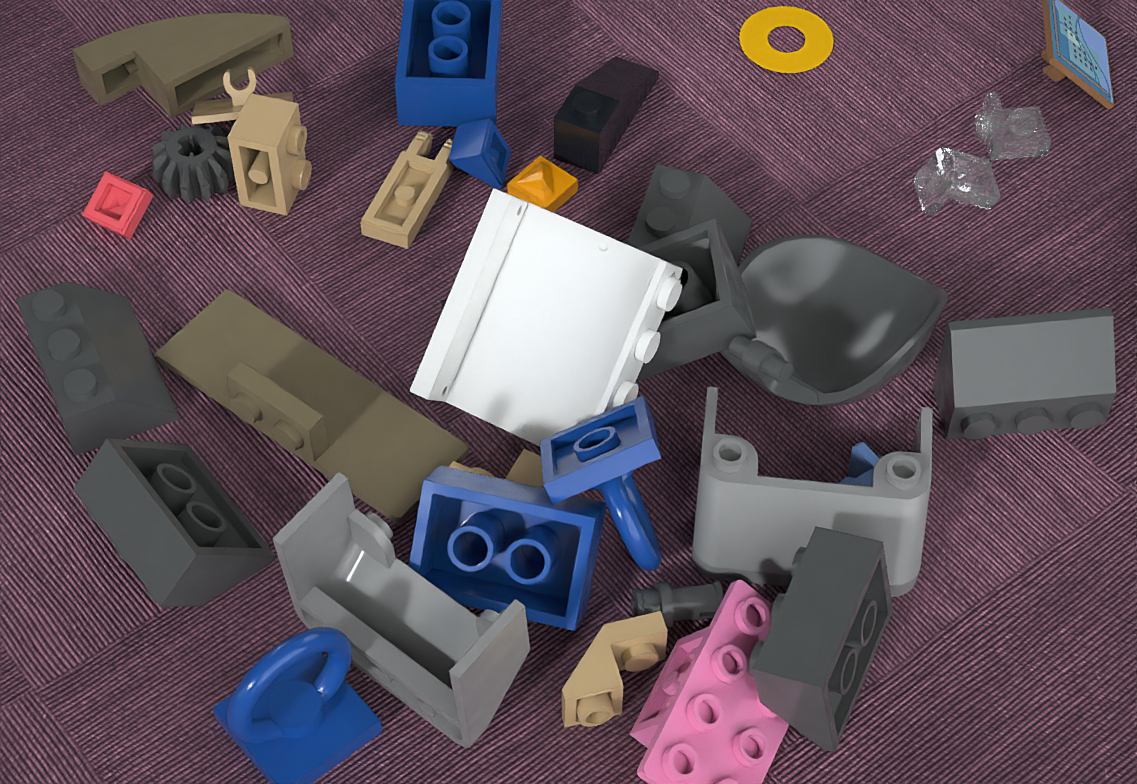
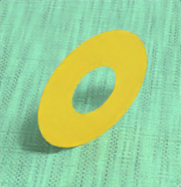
(757, 48)

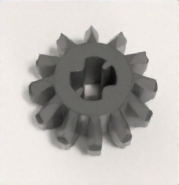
(193, 162)

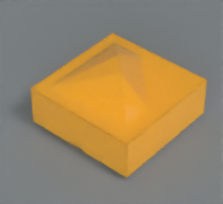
(543, 185)

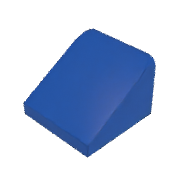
(481, 151)

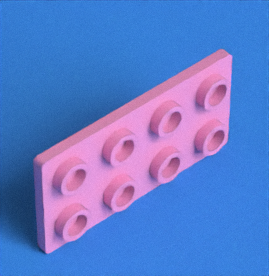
(705, 706)

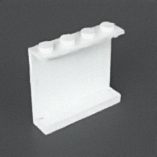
(545, 322)

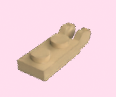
(408, 193)

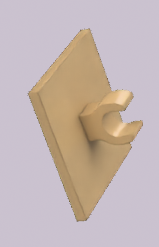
(229, 108)

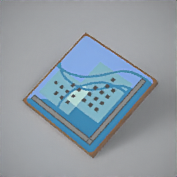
(1076, 52)

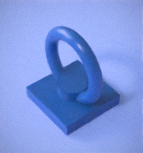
(603, 457)
(297, 709)

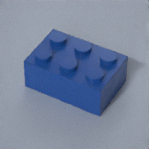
(448, 62)
(506, 542)

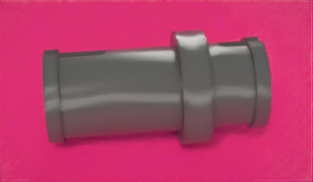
(678, 602)

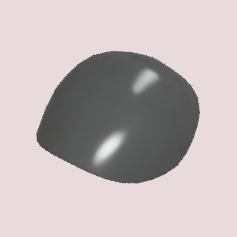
(831, 320)

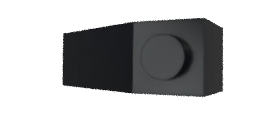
(600, 113)

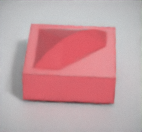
(117, 205)

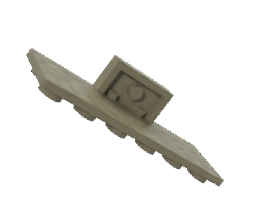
(311, 403)

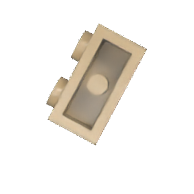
(269, 154)

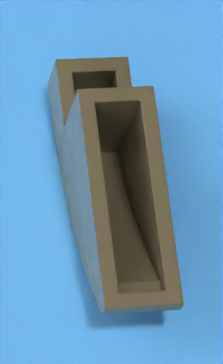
(182, 57)

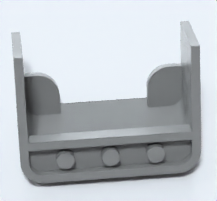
(755, 524)
(399, 623)

